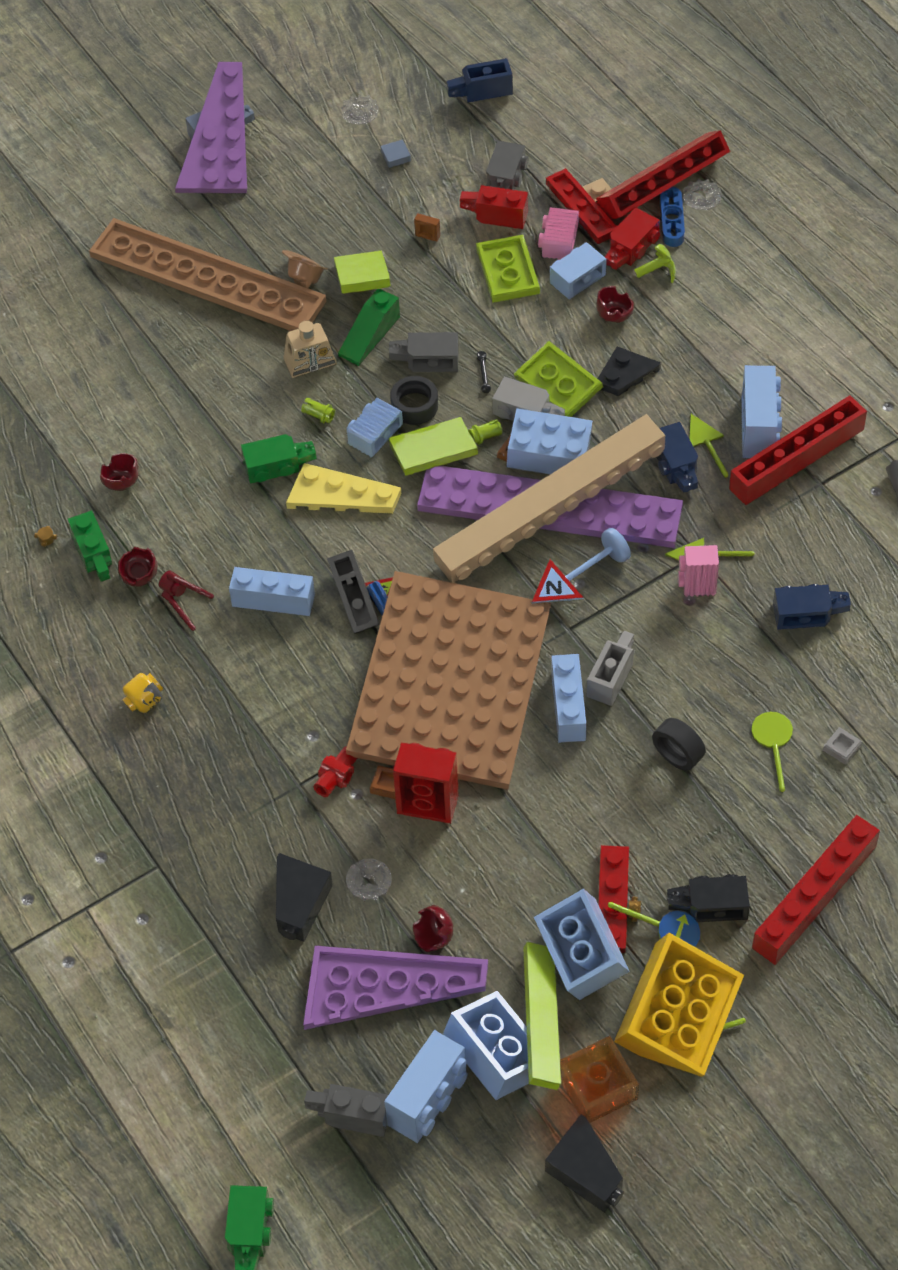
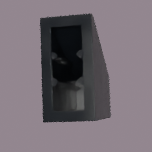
(299, 896)
(586, 1166)

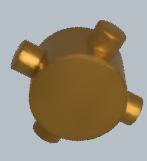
(45, 536)
(635, 905)

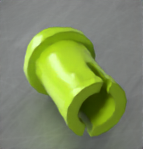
(318, 410)
(485, 431)

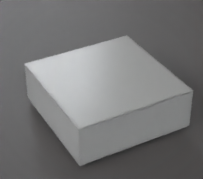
(842, 745)

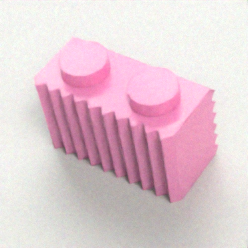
(559, 233)
(699, 570)

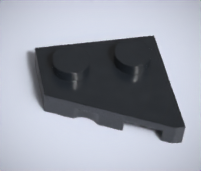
(626, 370)

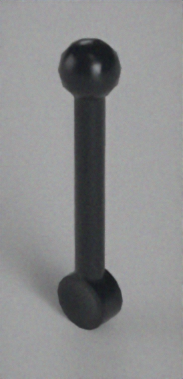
(482, 356)

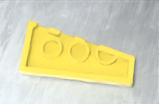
(333, 489)

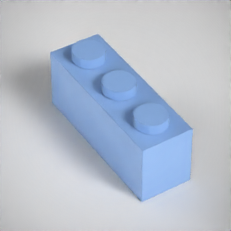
(272, 591)
(568, 698)

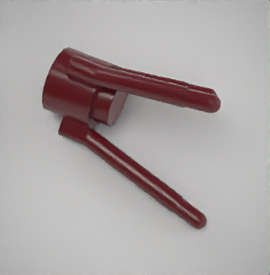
(175, 586)

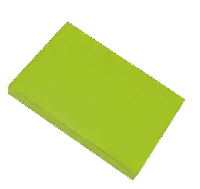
(507, 268)
(362, 272)
(561, 376)
(433, 446)

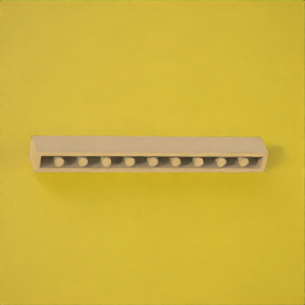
(549, 499)

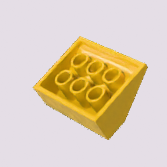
(679, 1006)

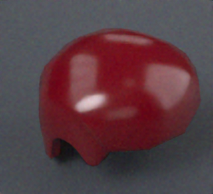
(614, 306)
(120, 472)
(138, 567)
(433, 929)

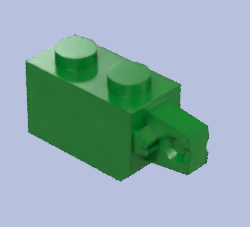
(275, 457)
(91, 544)
(247, 1224)

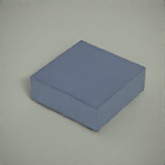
(395, 153)

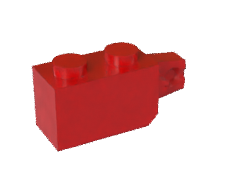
(497, 206)
(632, 238)

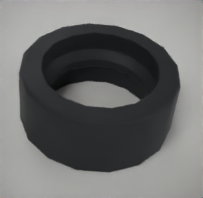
(419, 385)
(678, 744)

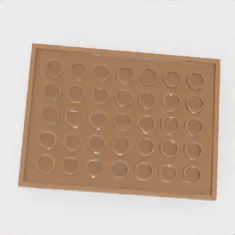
(450, 675)

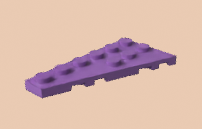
(218, 145)
(371, 982)

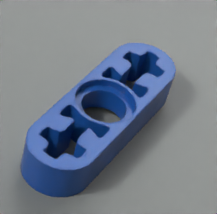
(668, 224)

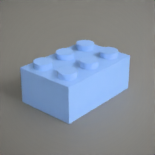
(760, 409)
(546, 441)
(581, 944)
(493, 1043)
(426, 1087)

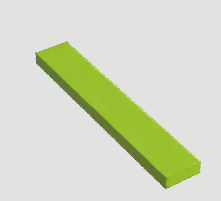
(541, 1017)

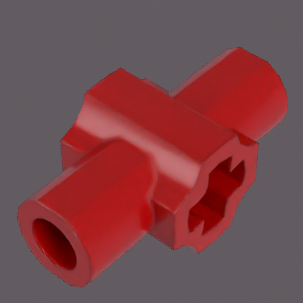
(334, 772)

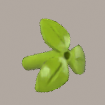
(664, 259)

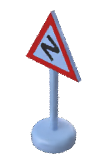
(557, 586)

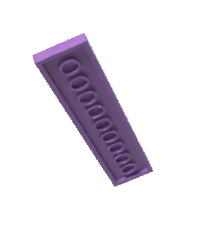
(477, 493)

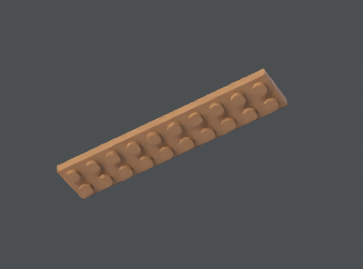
(207, 275)

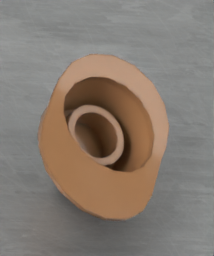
(302, 269)

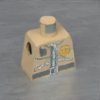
(307, 349)

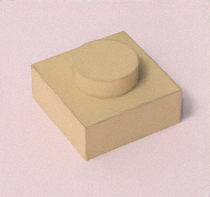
(597, 188)

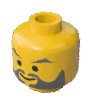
(142, 693)

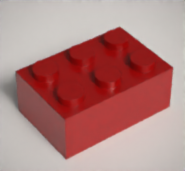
(426, 782)

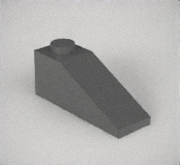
(353, 591)

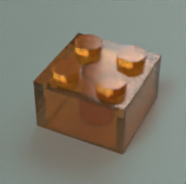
(598, 1080)

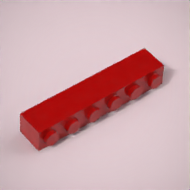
(663, 174)
(797, 450)
(815, 889)

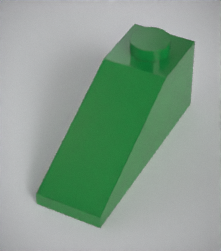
(371, 326)

